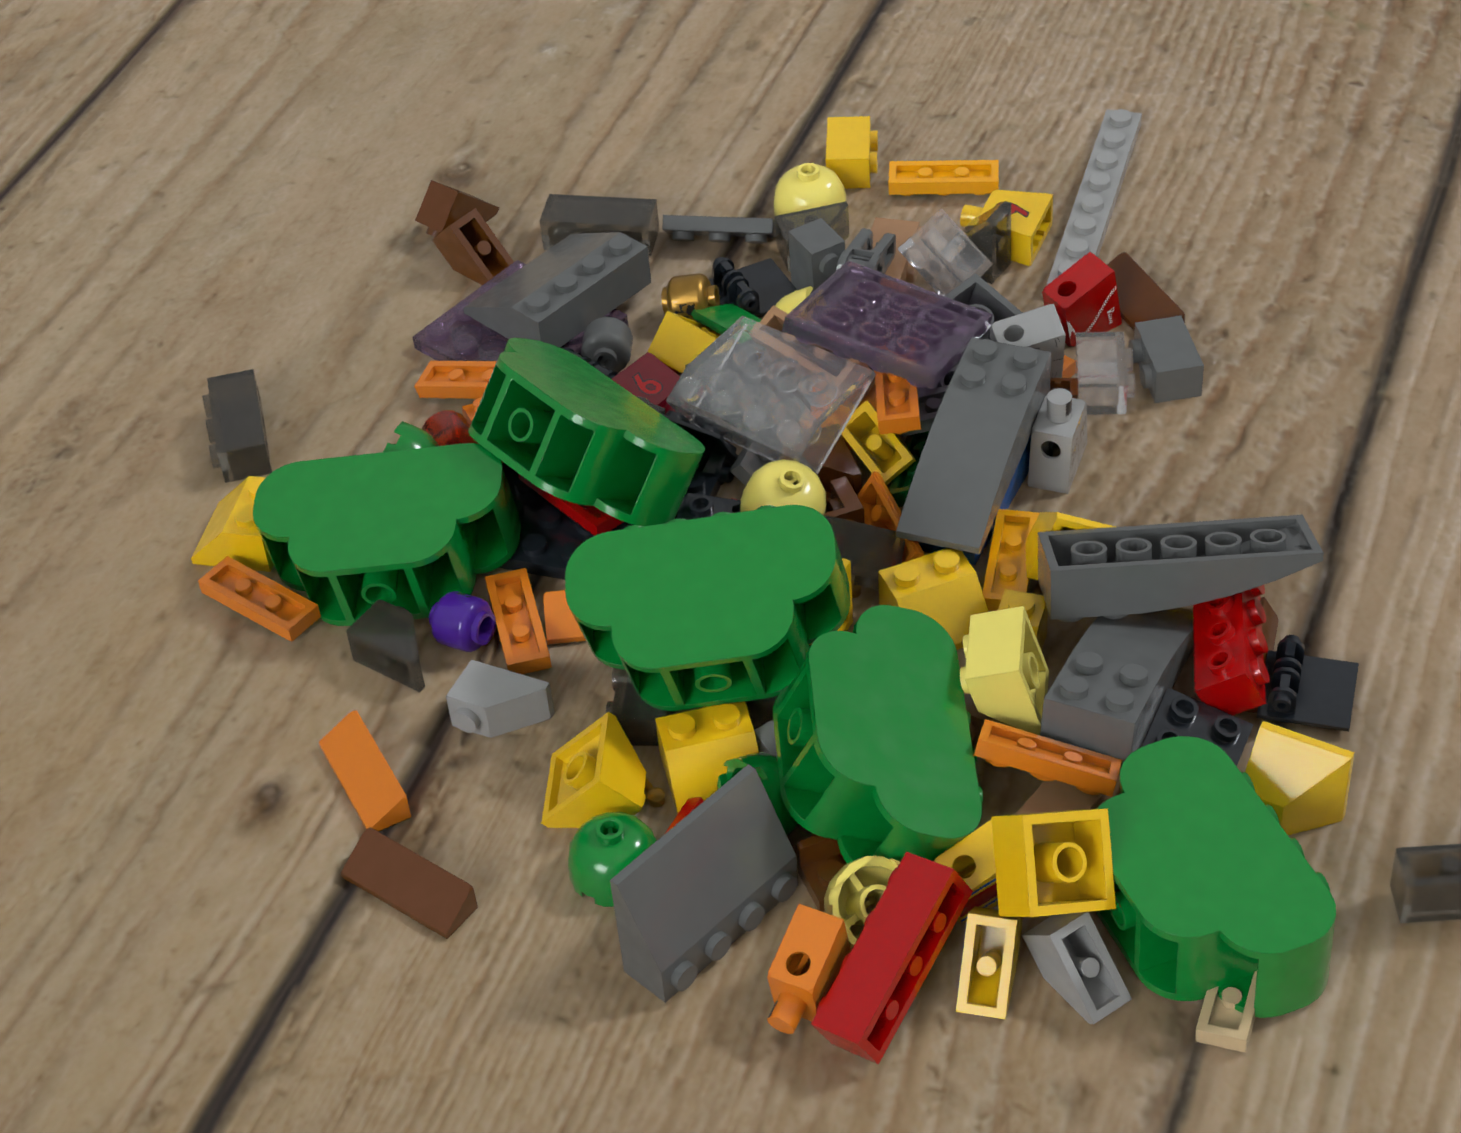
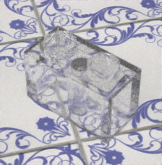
(943, 253)
(1102, 372)

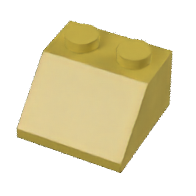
(1005, 668)

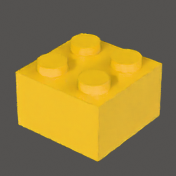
(1053, 863)

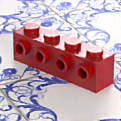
(1231, 651)
(892, 957)

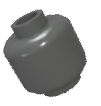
(608, 342)

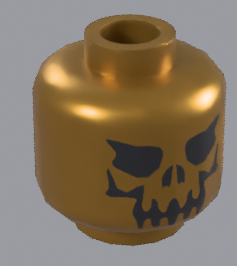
(689, 293)

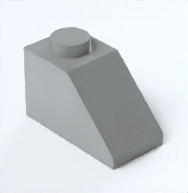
(497, 700)
(1077, 964)

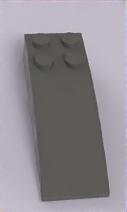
(975, 445)
(1167, 564)
(1117, 681)

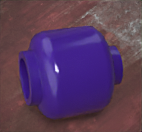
(462, 621)

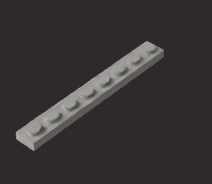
(1098, 189)

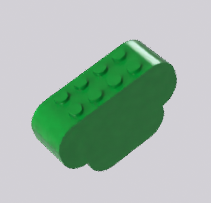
(583, 435)
(387, 527)
(710, 602)
(880, 739)
(1213, 883)

